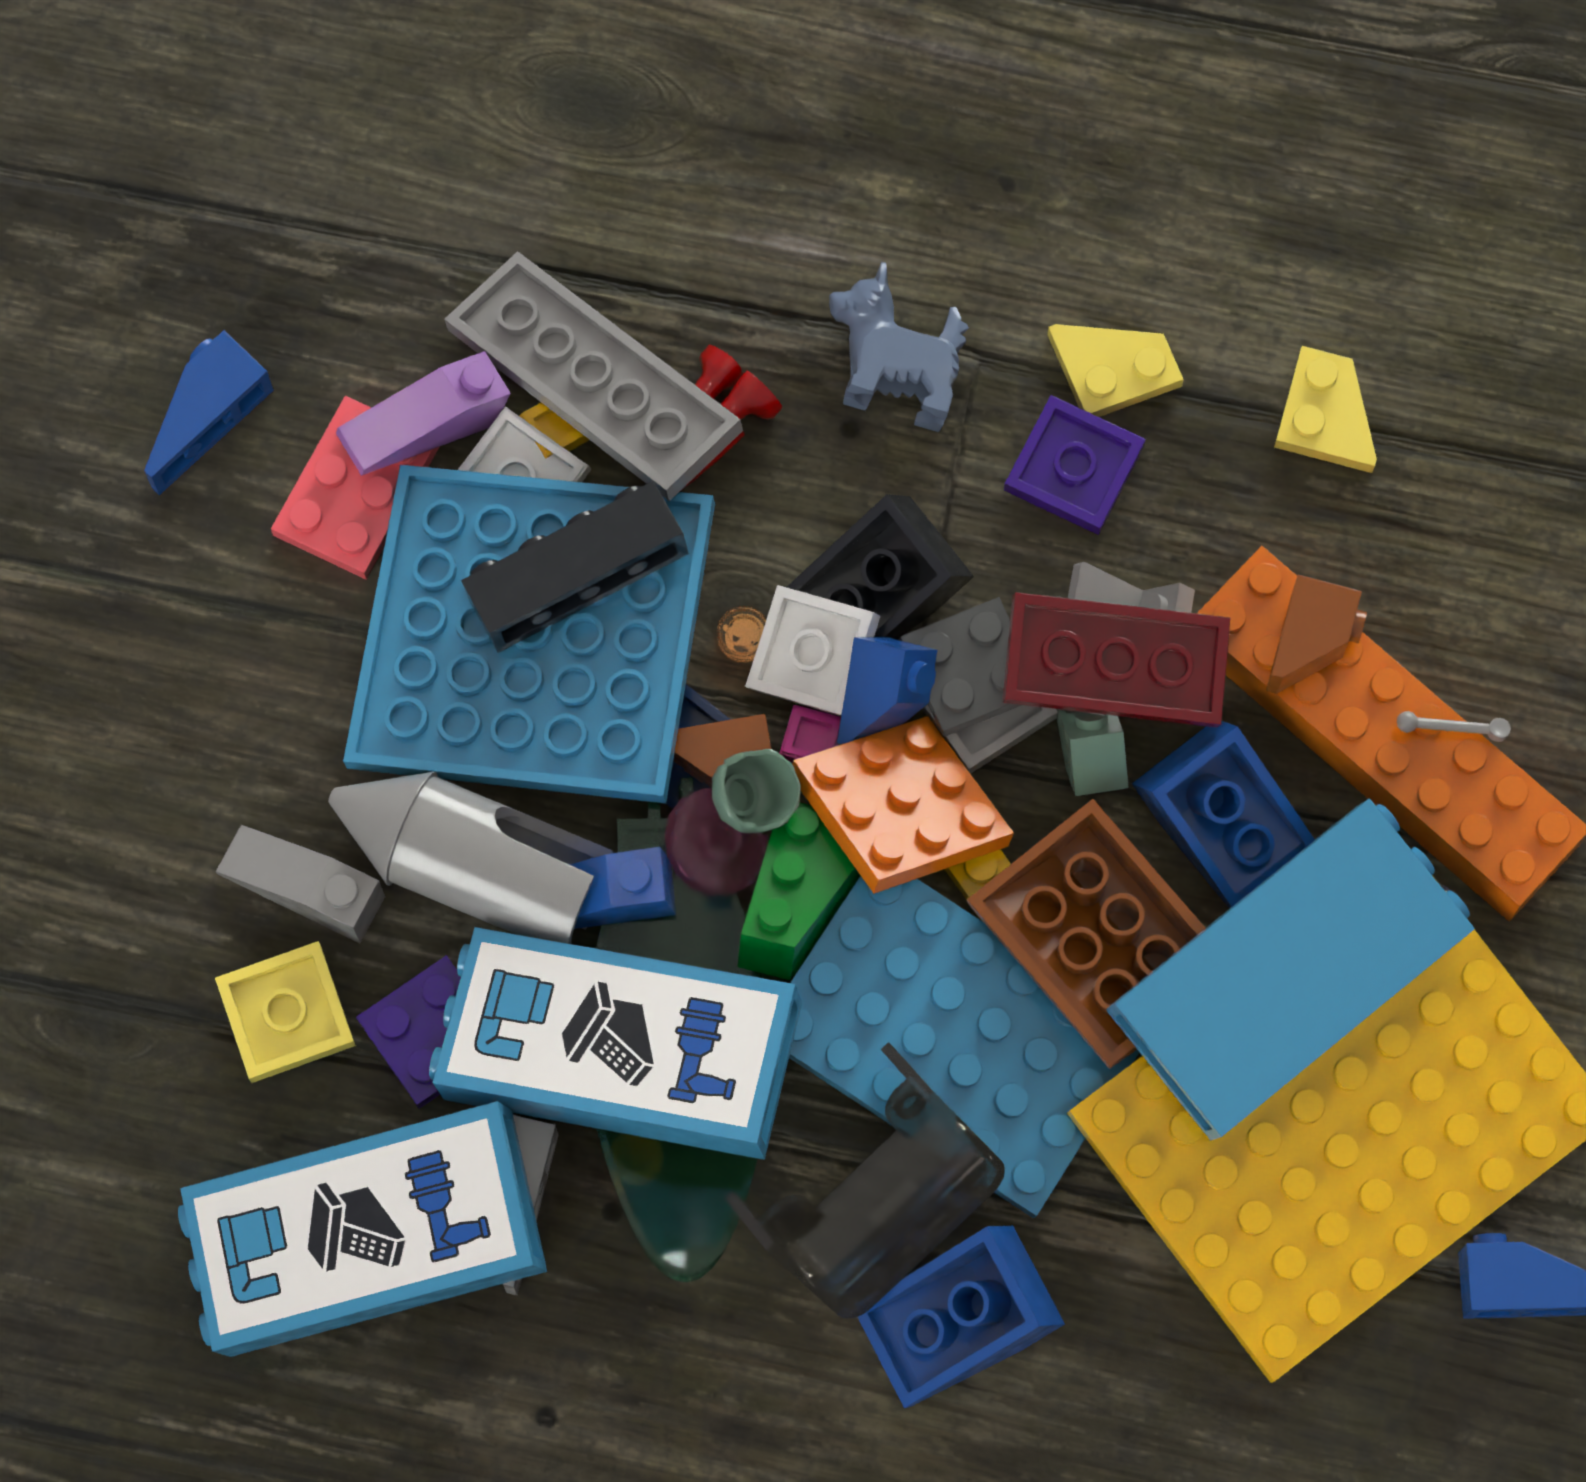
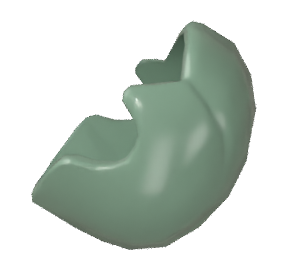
(756, 791)

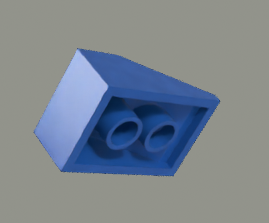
(1224, 811)
(960, 1315)

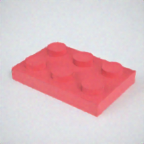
(337, 509)

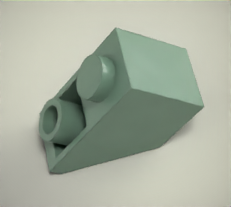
(1093, 751)

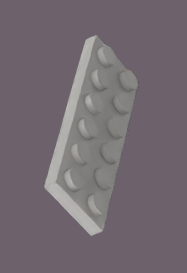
(594, 375)

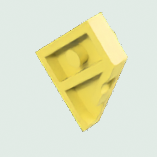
(1114, 366)

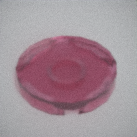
(708, 851)

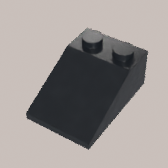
(889, 566)

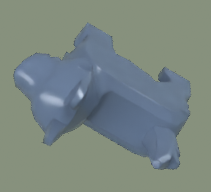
(894, 357)

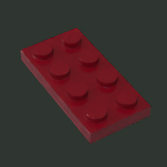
(1116, 660)

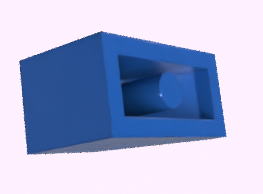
(884, 685)

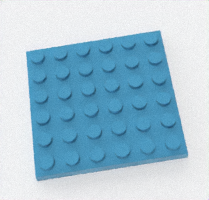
(562, 711)

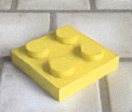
(285, 1012)

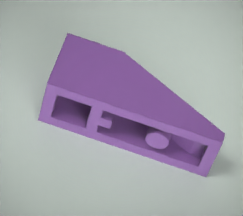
(426, 414)

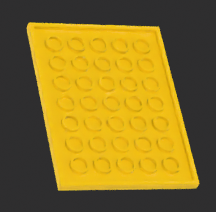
(1356, 1161)

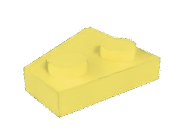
(1326, 412)

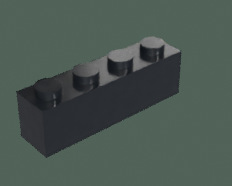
(575, 565)

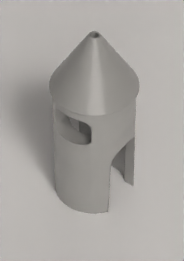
(470, 853)

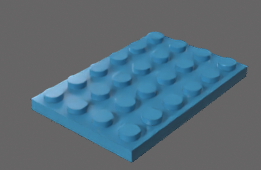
(962, 1014)

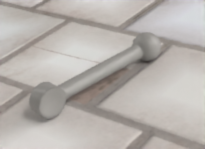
(1496, 730)

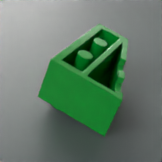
(795, 895)

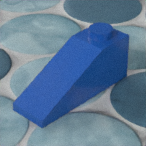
(211, 398)
(627, 887)
(1517, 1281)

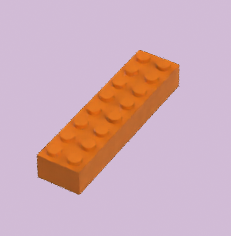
(1440, 785)

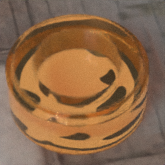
(740, 632)

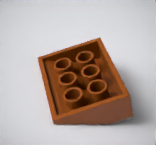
(1086, 922)

